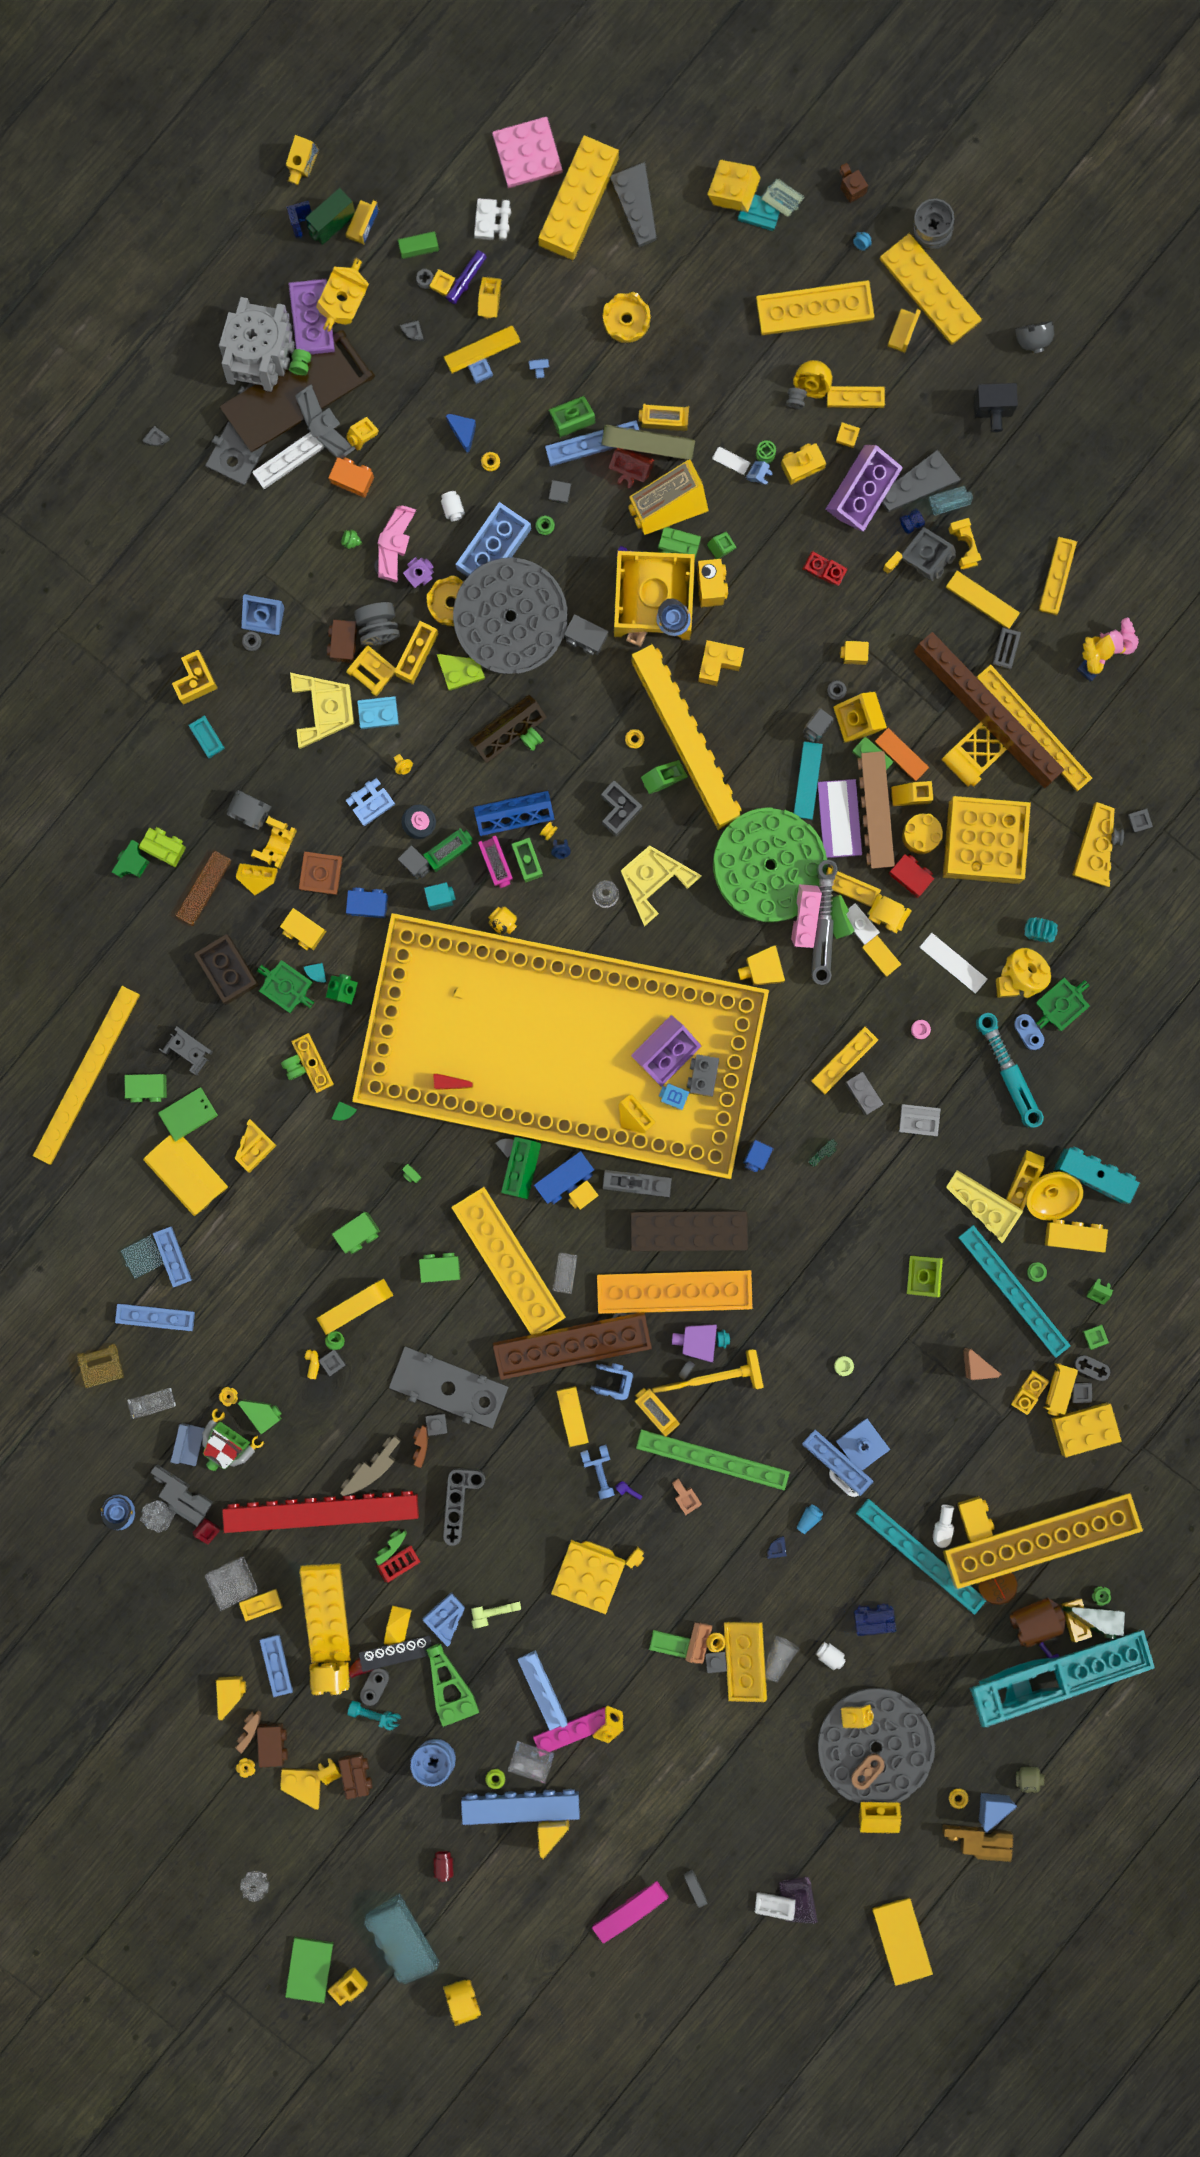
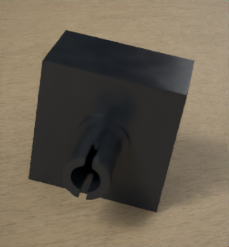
(995, 402)

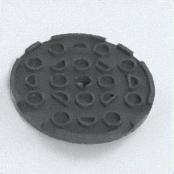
(482, 607)
(904, 1741)

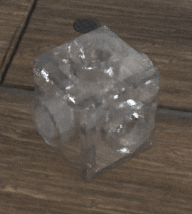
(157, 1516)
(257, 1879)

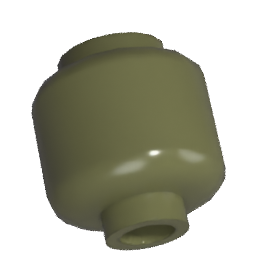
(1029, 1779)

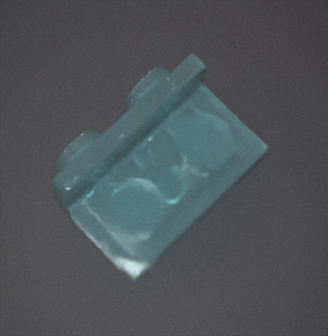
(950, 500)

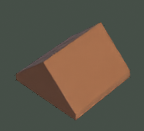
(976, 1367)

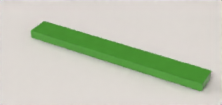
(712, 1459)

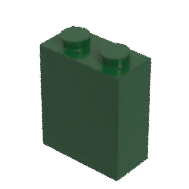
(330, 216)

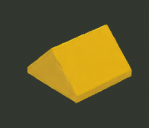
(550, 1834)

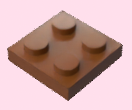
(320, 873)

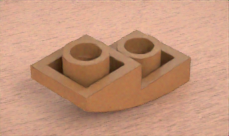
(251, 1727)

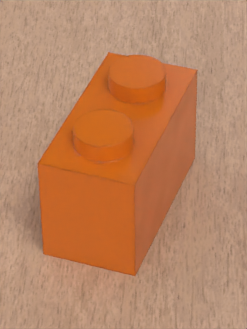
(351, 476)

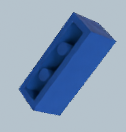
(757, 1156)
(564, 1178)

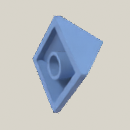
(262, 614)
(994, 1809)

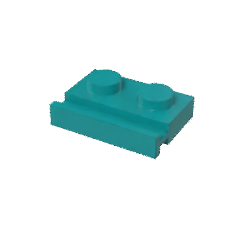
(760, 214)

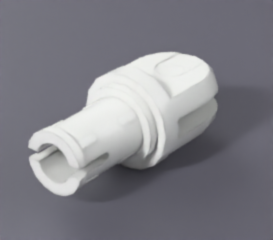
(943, 1528)

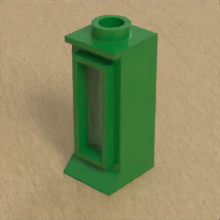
(448, 849)

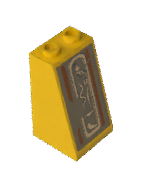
(669, 499)

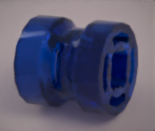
(912, 521)

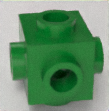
(341, 989)

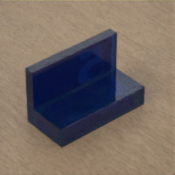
(298, 213)

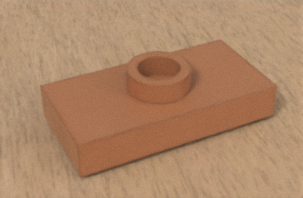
(697, 1644)

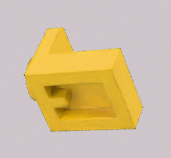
(361, 433)

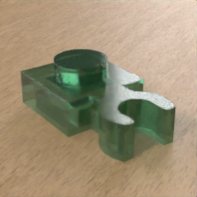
(828, 1149)

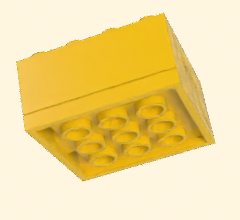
(986, 840)

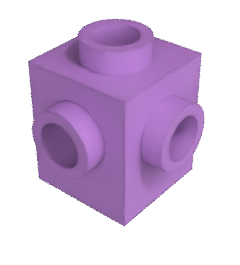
(413, 575)

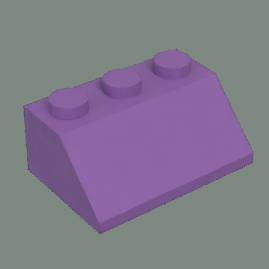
(666, 1050)

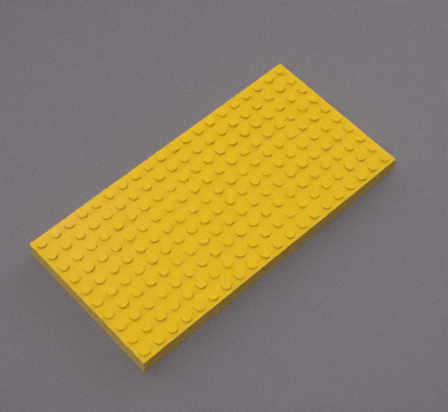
(553, 1044)

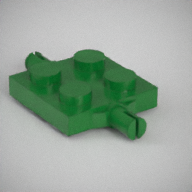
(285, 986)
(1062, 1004)

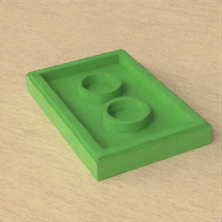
(309, 1969)

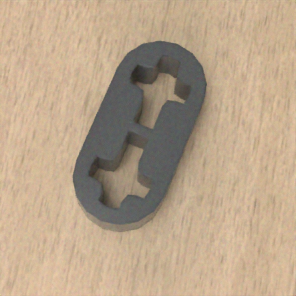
(1094, 1363)
(695, 1888)

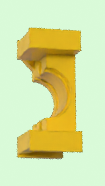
(963, 531)
(277, 844)

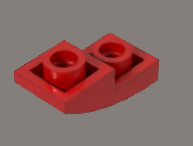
(825, 569)

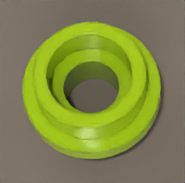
(495, 1785)

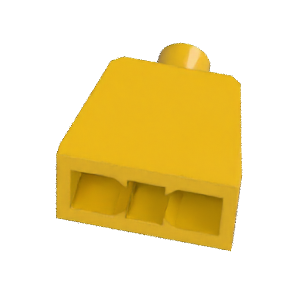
(763, 968)

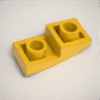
(1029, 1392)

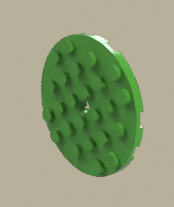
(742, 858)

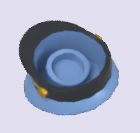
(673, 617)
(118, 1512)

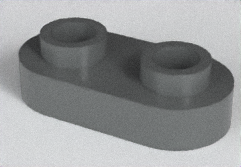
(374, 1686)

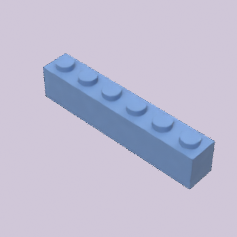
(520, 1807)

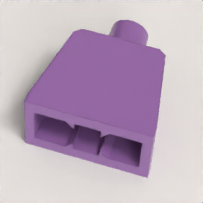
(697, 1341)

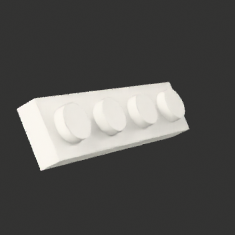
(287, 460)

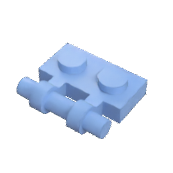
(372, 807)

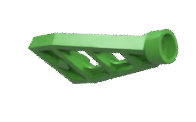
(455, 1710)

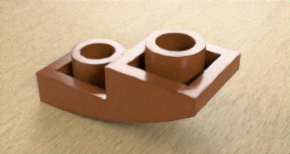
(421, 1437)

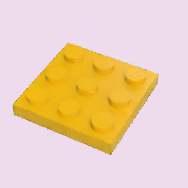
(588, 1577)

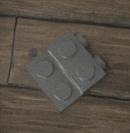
(929, 554)

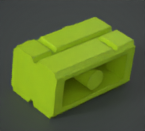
(162, 847)

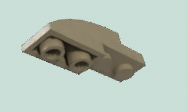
(366, 1474)

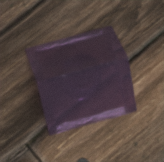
(801, 1891)

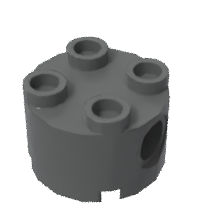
(248, 808)

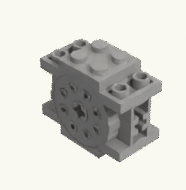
(256, 344)

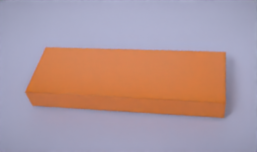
(901, 755)

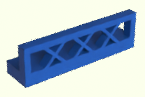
(508, 808)

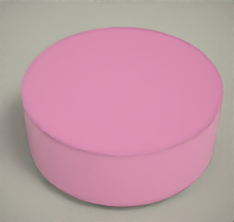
(920, 1029)

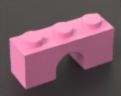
(808, 909)

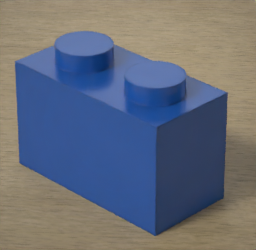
(366, 903)

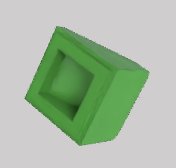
(721, 545)

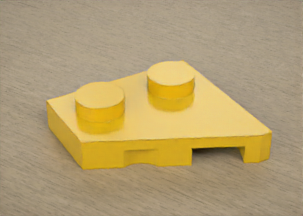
(254, 1147)
(302, 1785)

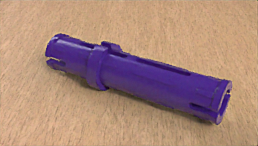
(461, 283)

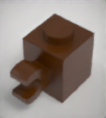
(852, 184)

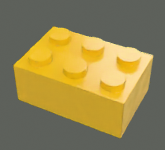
(1086, 1429)

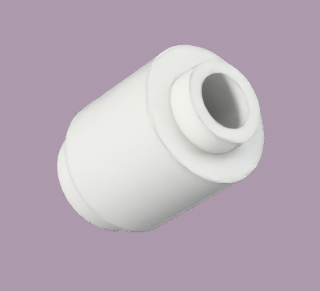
(452, 506)
(831, 1656)

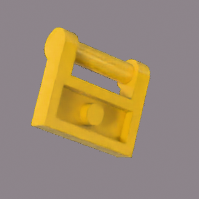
(376, 666)

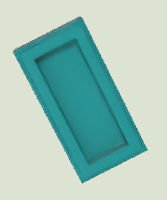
(206, 737)

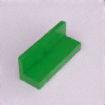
(521, 1168)

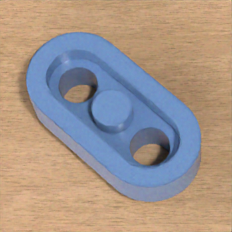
(1028, 1032)

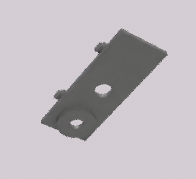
(230, 446)
(422, 1379)

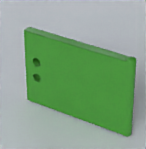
(187, 1114)

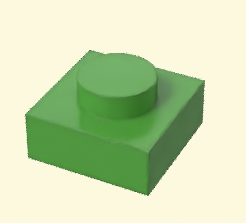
(410, 1174)
(1095, 1337)

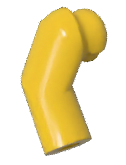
(314, 1363)

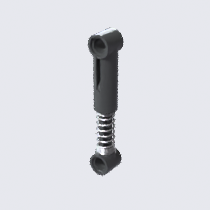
(824, 928)

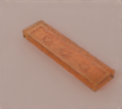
(203, 888)

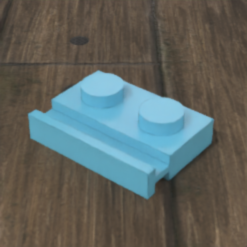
(378, 712)

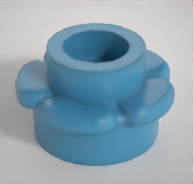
(862, 240)

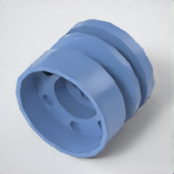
(433, 1773)

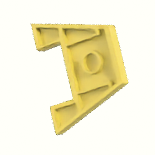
(330, 704)
(650, 872)

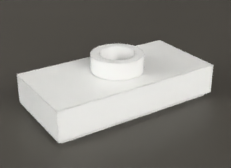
(862, 925)
(775, 1906)

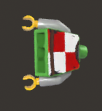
(224, 1445)

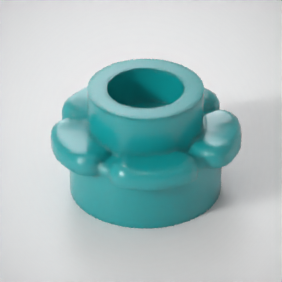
(722, 1339)

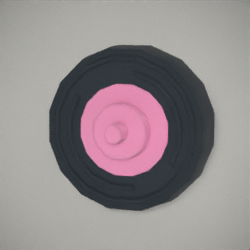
(418, 821)

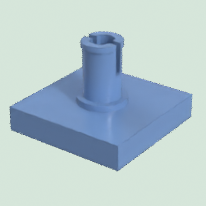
(862, 1444)

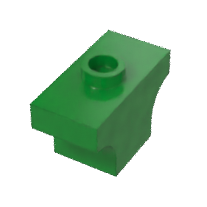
(130, 861)

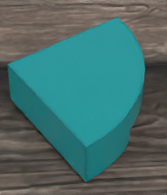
(316, 972)

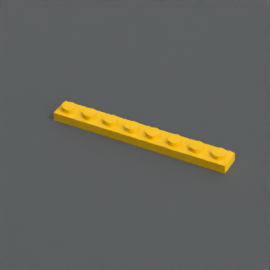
(995, 683)

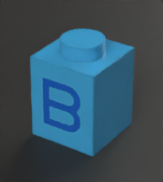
(673, 1096)

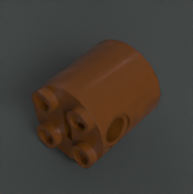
(1038, 1622)

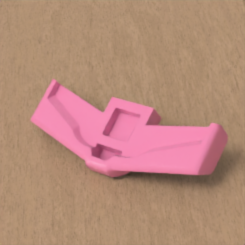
(393, 542)

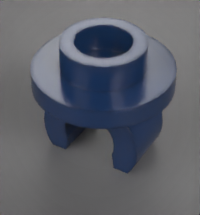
(560, 851)

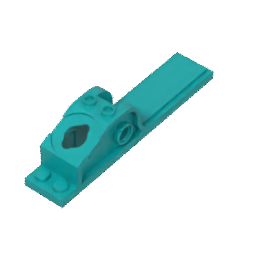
(1074, 1673)

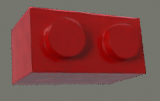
(911, 875)

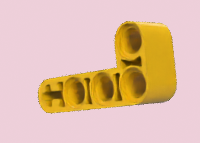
(354, 1306)

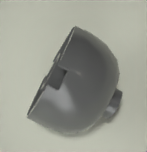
(1035, 336)

